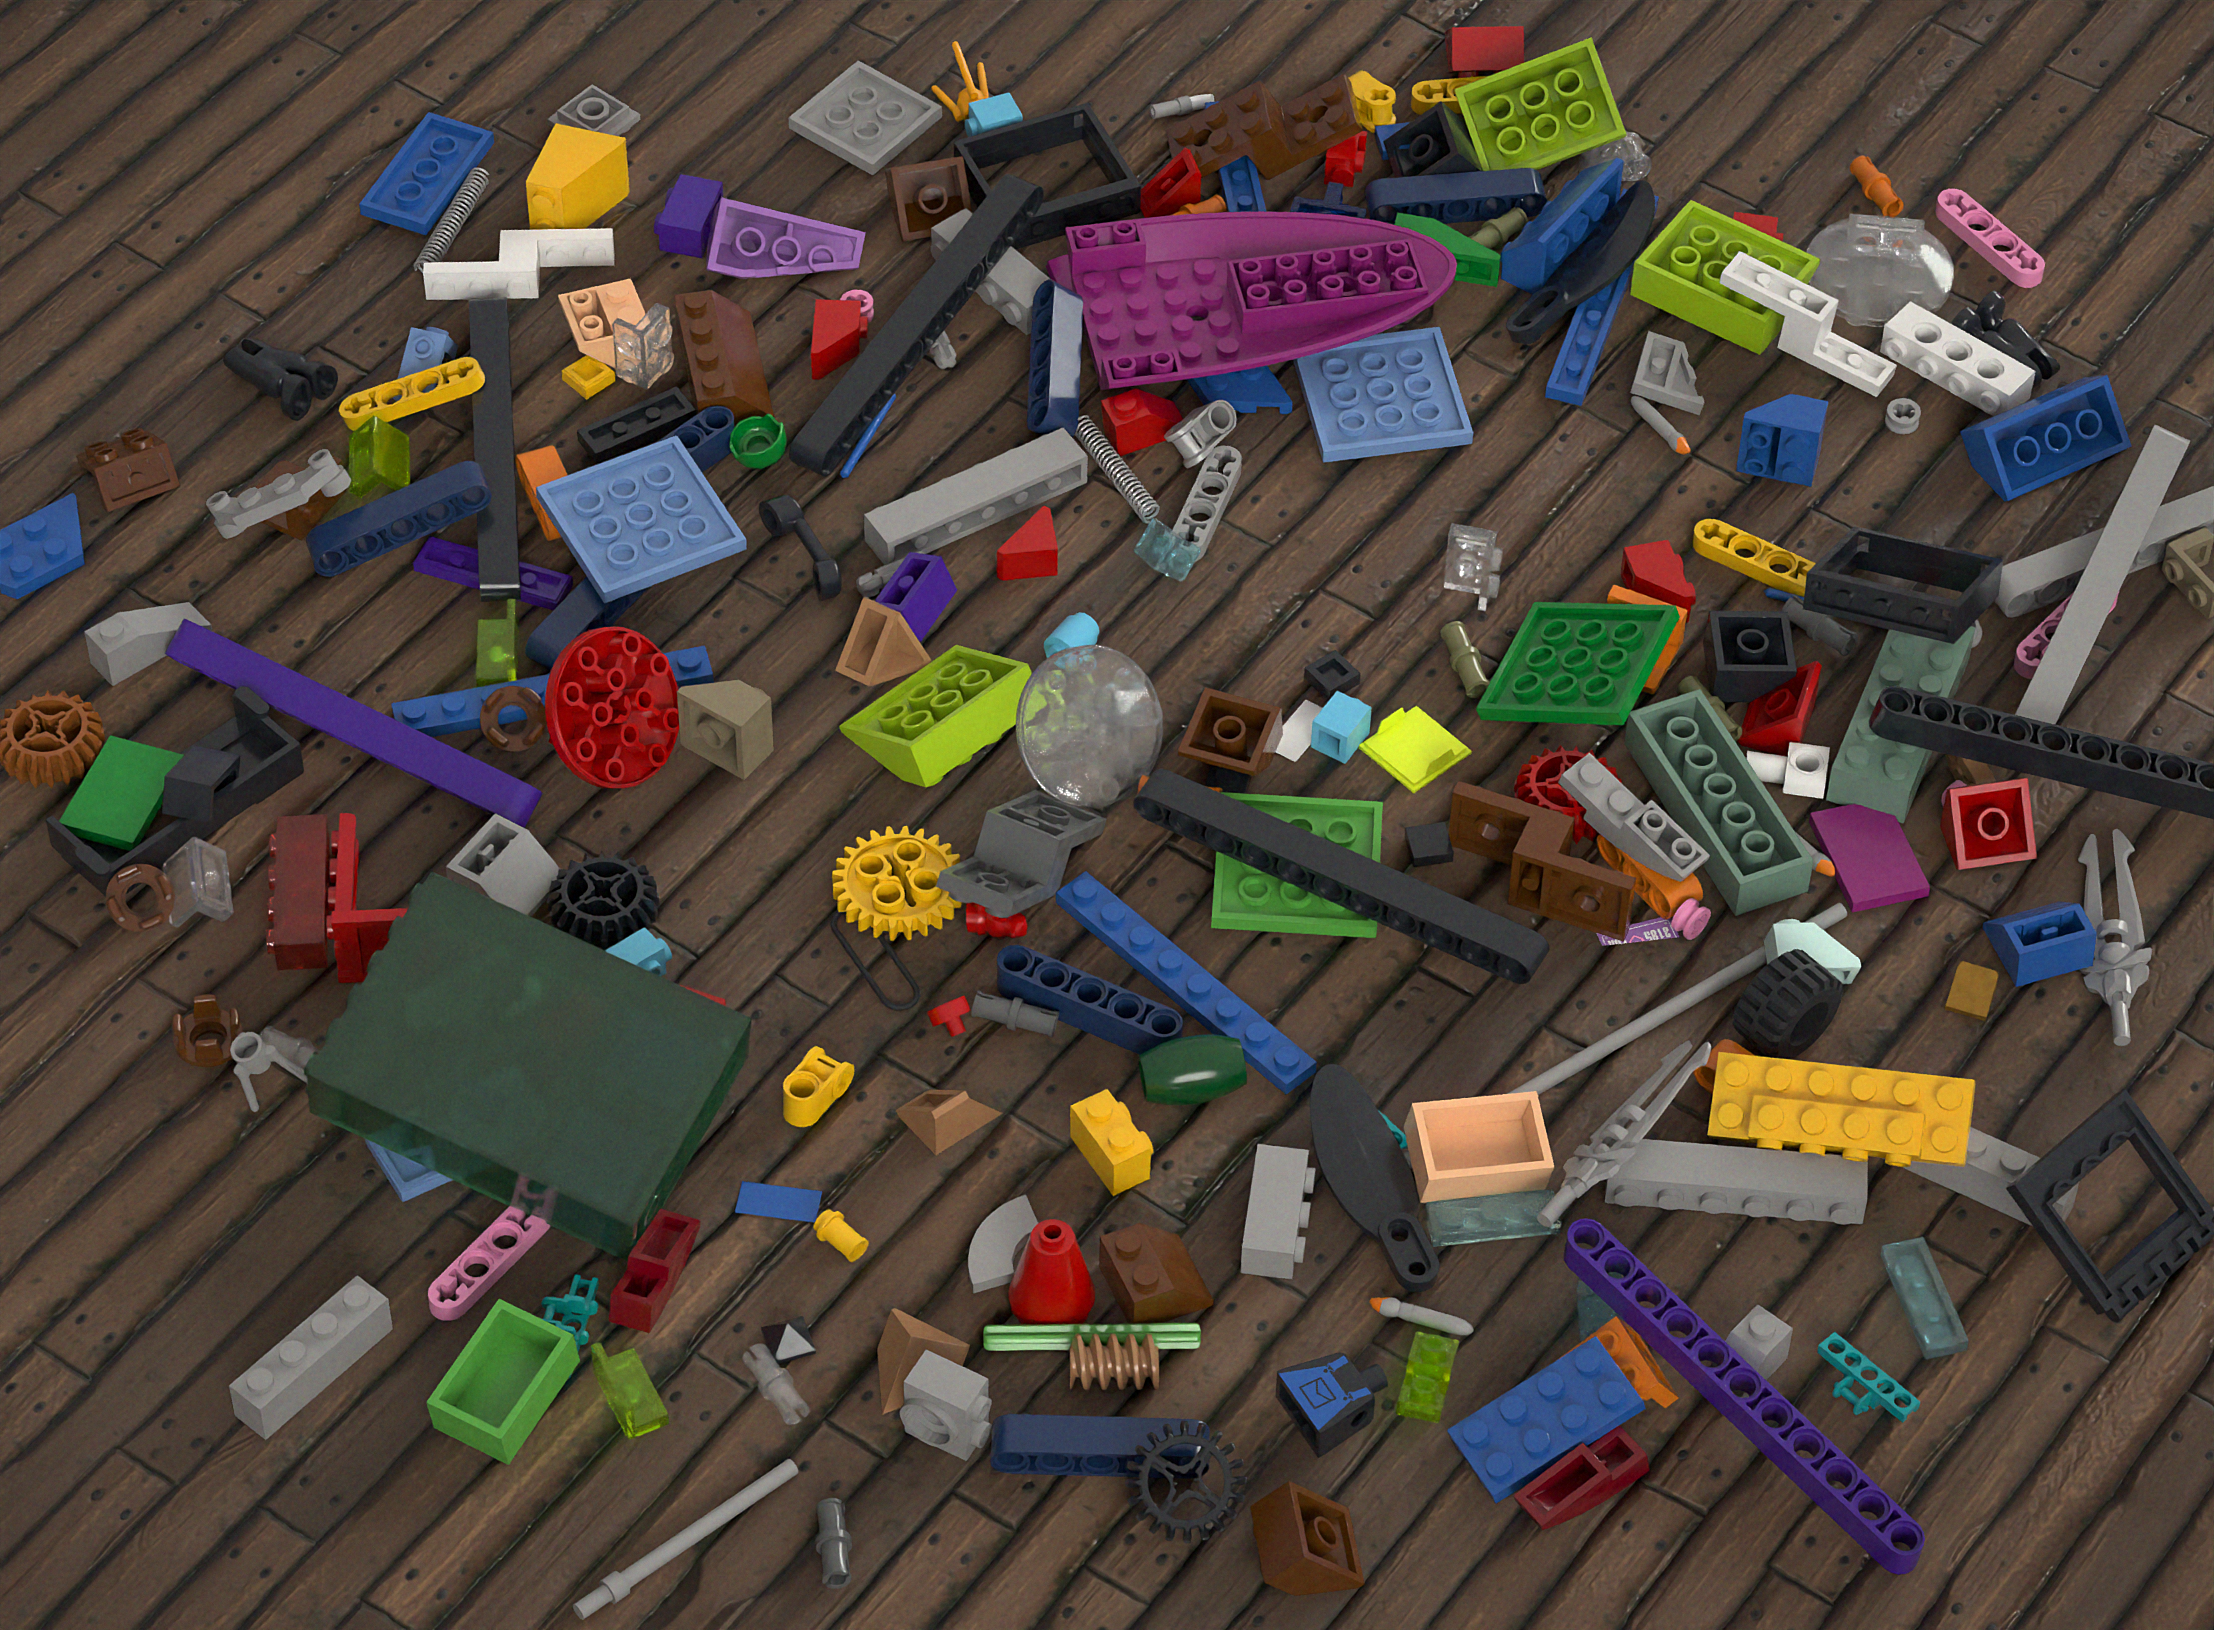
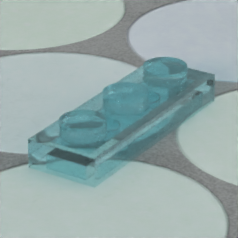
(1488, 1218)
(1924, 1298)

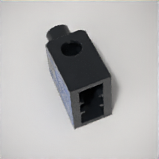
(1329, 1398)

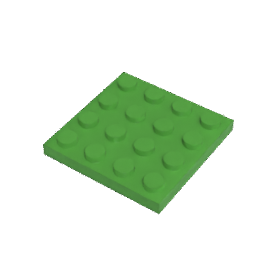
(1260, 902)

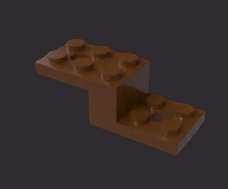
(1266, 132)
(1542, 871)

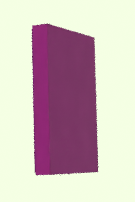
(1869, 856)

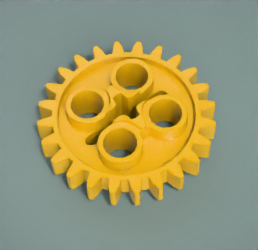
(877, 899)

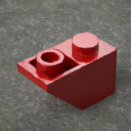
(1657, 573)

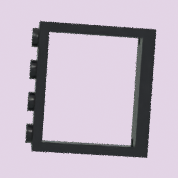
(1093, 206)
(1837, 594)

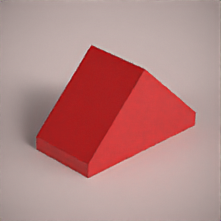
(1172, 187)
(1031, 550)

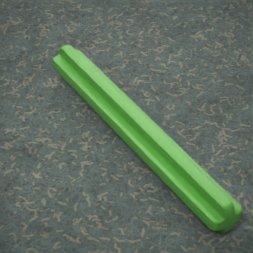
(1061, 1335)

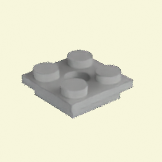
(596, 112)

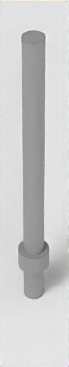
(618, 1585)

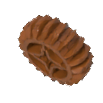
(50, 739)

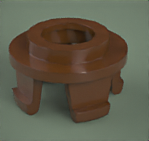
(516, 696)
(136, 874)
(206, 1018)

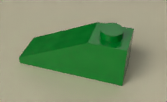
(1474, 261)

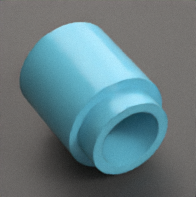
(1073, 631)

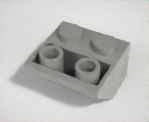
(505, 865)

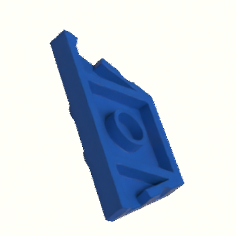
(1243, 390)
(40, 548)

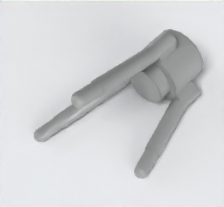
(255, 1058)

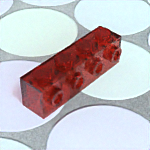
(301, 892)

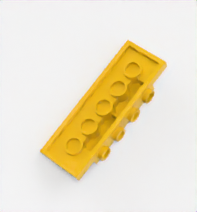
(1842, 1110)

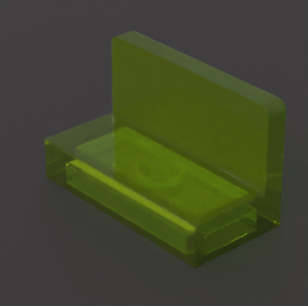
(378, 455)
(498, 648)
(629, 1391)

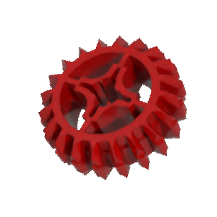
(1540, 786)

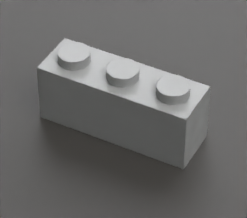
(1277, 1211)

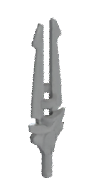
(2117, 965)
(1601, 1162)

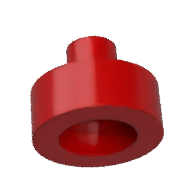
(950, 1014)

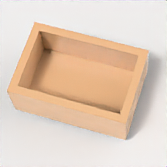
(1478, 1146)

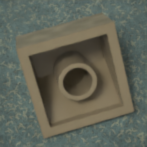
(727, 724)

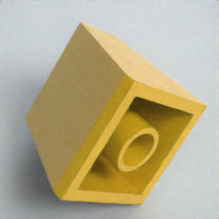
(576, 178)

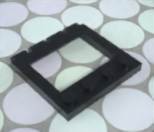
(2074, 1158)

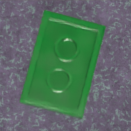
(120, 793)

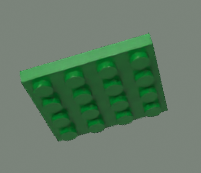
(1578, 663)

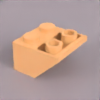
(593, 312)

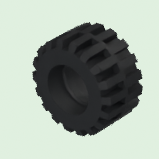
(1788, 1005)

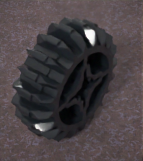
(603, 891)
(1154, 1460)

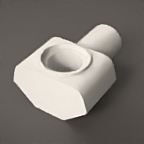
(1800, 772)

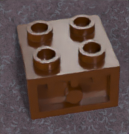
(129, 468)

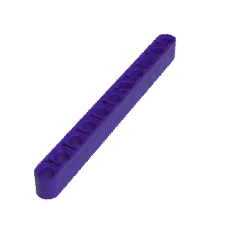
(355, 723)
(1749, 1412)

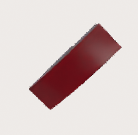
(653, 1270)
(1583, 1479)

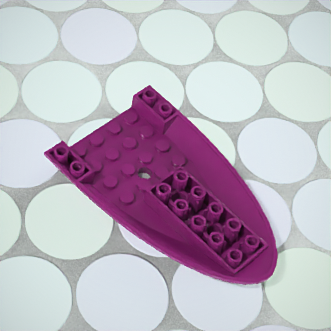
(1261, 281)

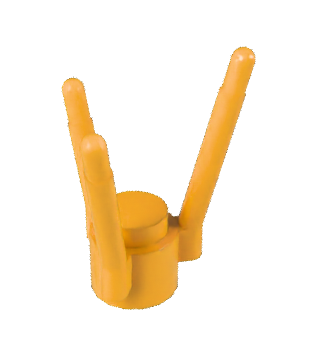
(967, 95)

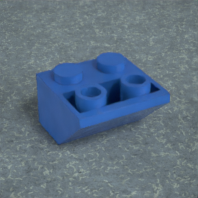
(1783, 439)
(2043, 941)

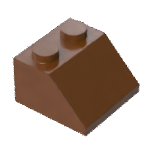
(926, 195)
(1233, 732)
(1151, 1274)
(1305, 1542)

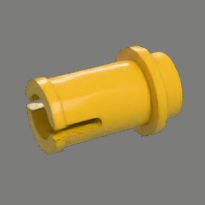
(840, 1235)

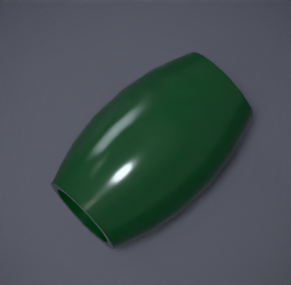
(1192, 1070)

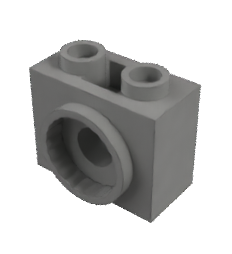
(946, 1405)

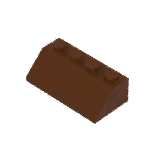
(721, 355)

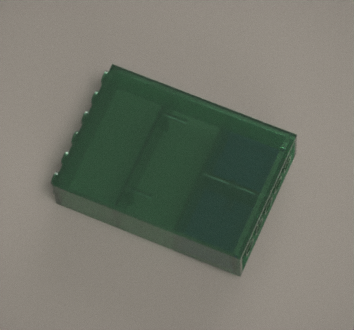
(528, 1065)

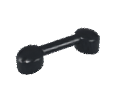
(785, 516)

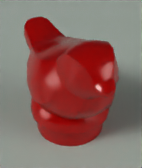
(981, 922)

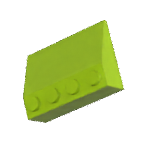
(1541, 110)
(1685, 267)
(941, 714)

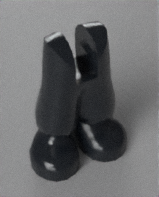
(2006, 336)
(282, 375)

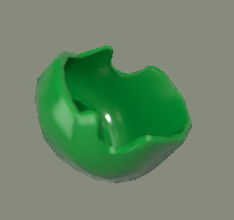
(758, 441)

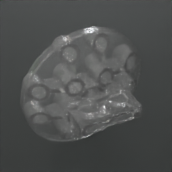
(1880, 267)
(1089, 725)

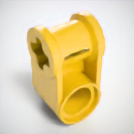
(1373, 100)
(814, 1087)

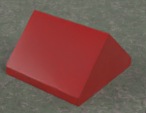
(1782, 713)
(1989, 823)

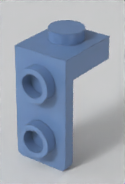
(424, 351)

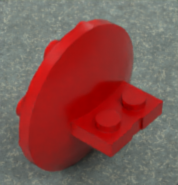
(612, 707)

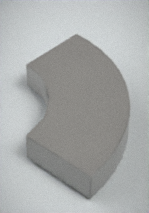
(998, 1242)

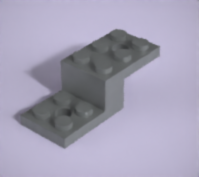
(1020, 854)

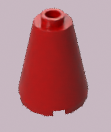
(1051, 1278)

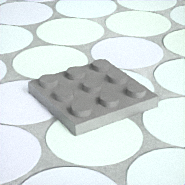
(865, 117)

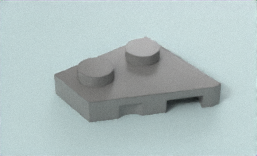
(1666, 374)

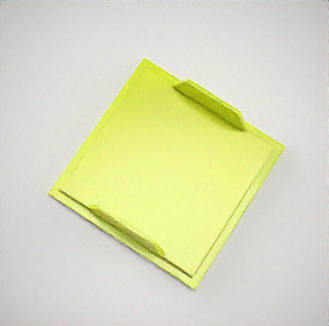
(1414, 748)

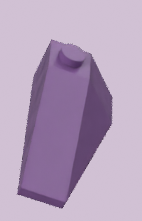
(767, 243)

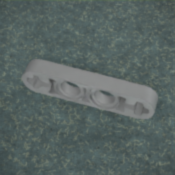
(1209, 504)

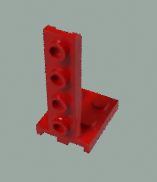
(354, 931)

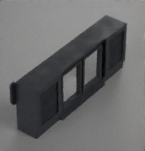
(267, 763)

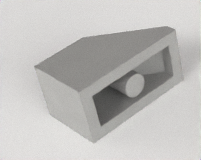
(1761, 1342)

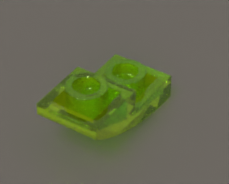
(1427, 1377)

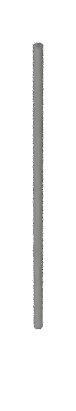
(1661, 1014)

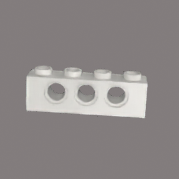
(1956, 360)

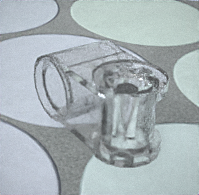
(1620, 148)

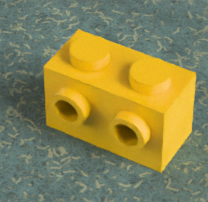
(1111, 1141)

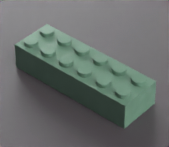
(1883, 771)
(1718, 801)

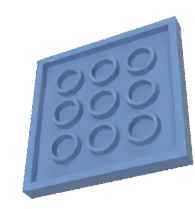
(1384, 396)
(641, 519)

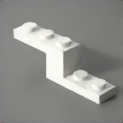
(519, 264)
(1808, 324)

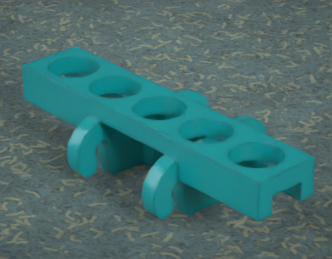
(575, 1304)
(1875, 1395)

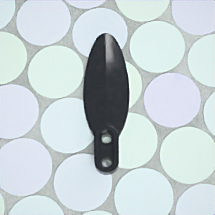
(1590, 266)
(1370, 1174)

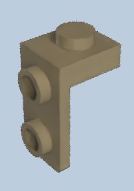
(2182, 568)

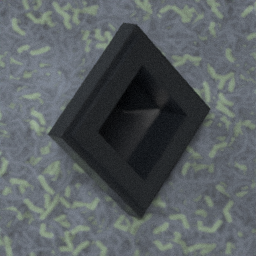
(788, 1340)

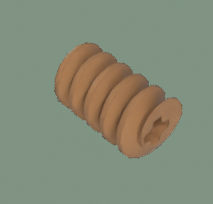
(1114, 1361)

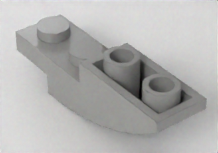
(1628, 824)

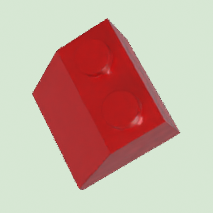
(1483, 49)

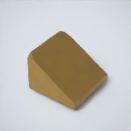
(1972, 990)

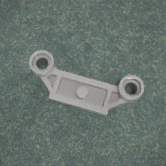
(285, 493)

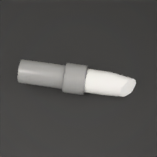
(1180, 105)

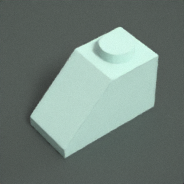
(1818, 944)

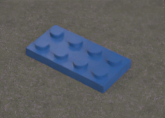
(426, 173)
(1545, 1419)

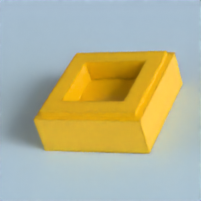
(588, 376)

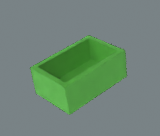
(503, 1381)

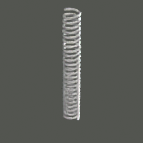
(447, 216)
(1121, 465)

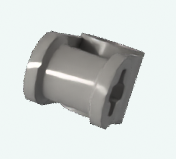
(1202, 431)

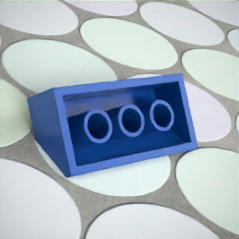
(1561, 226)
(2047, 437)

